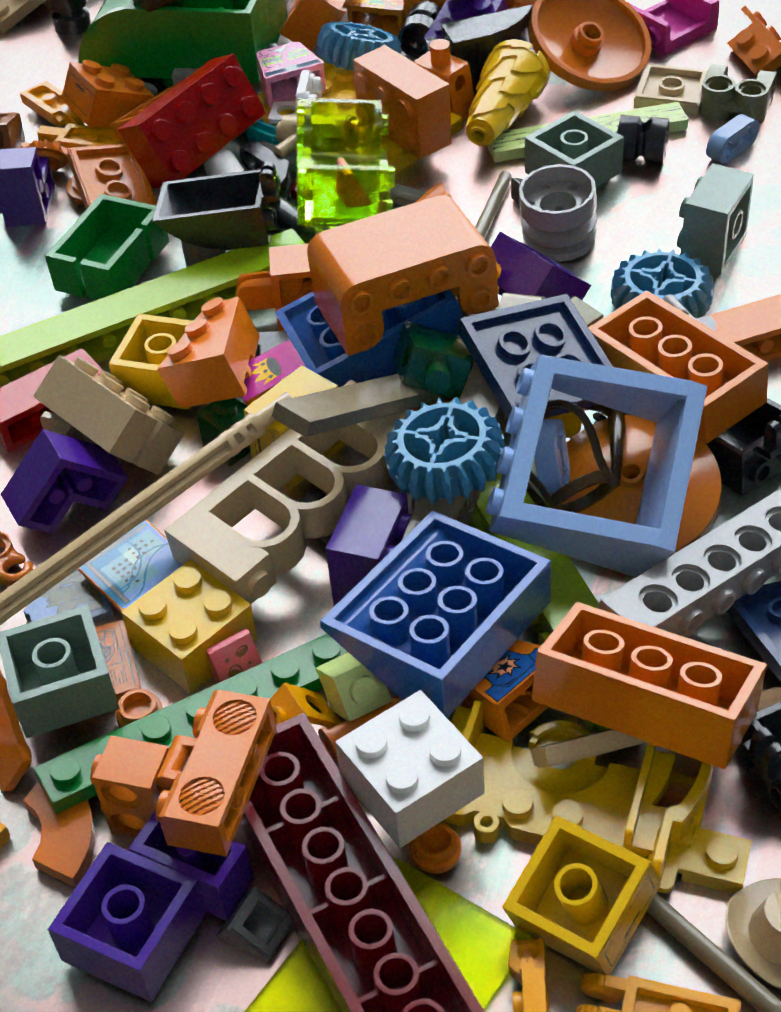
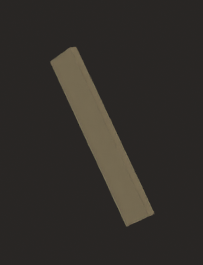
(350, 405)

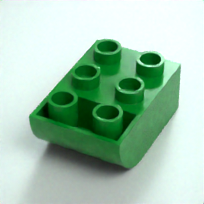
(182, 35)

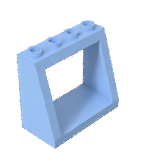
(608, 543)

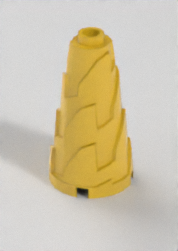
(505, 89)

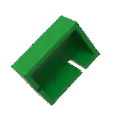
(106, 248)

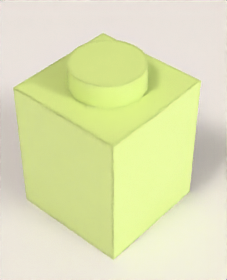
(351, 687)

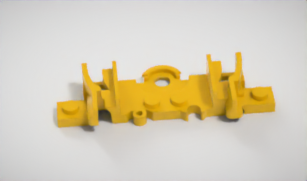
(607, 801)

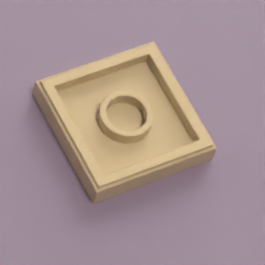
(670, 84)

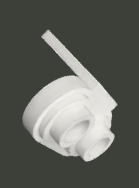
(308, 87)

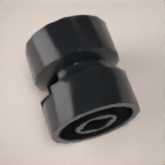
(70, 16)
(416, 27)
(644, 138)

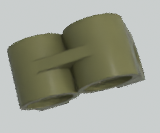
(725, 98)

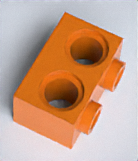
(127, 783)

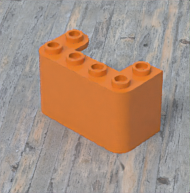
(395, 261)

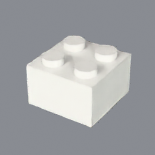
(410, 768)

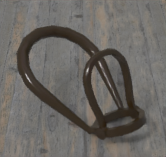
(607, 477)

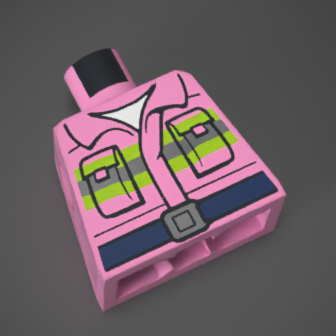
(282, 67)

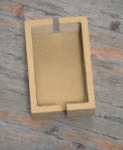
(108, 415)

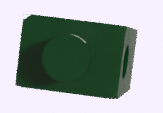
(434, 362)

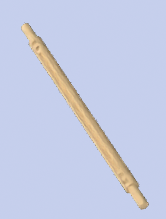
(135, 511)

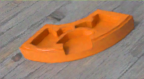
(65, 838)

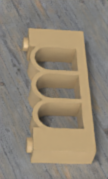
(250, 565)

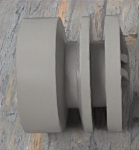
(559, 211)

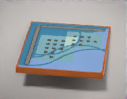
(131, 565)

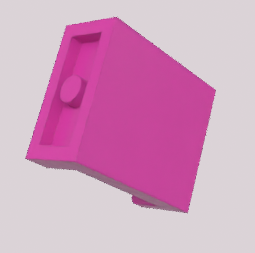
(679, 22)

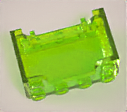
(345, 130)

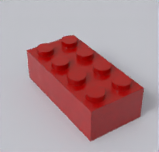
(192, 121)

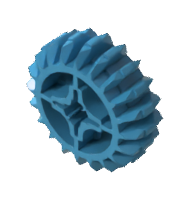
(345, 41)
(663, 275)
(444, 450)

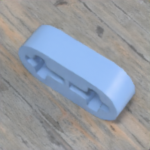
(732, 139)
(552, 455)

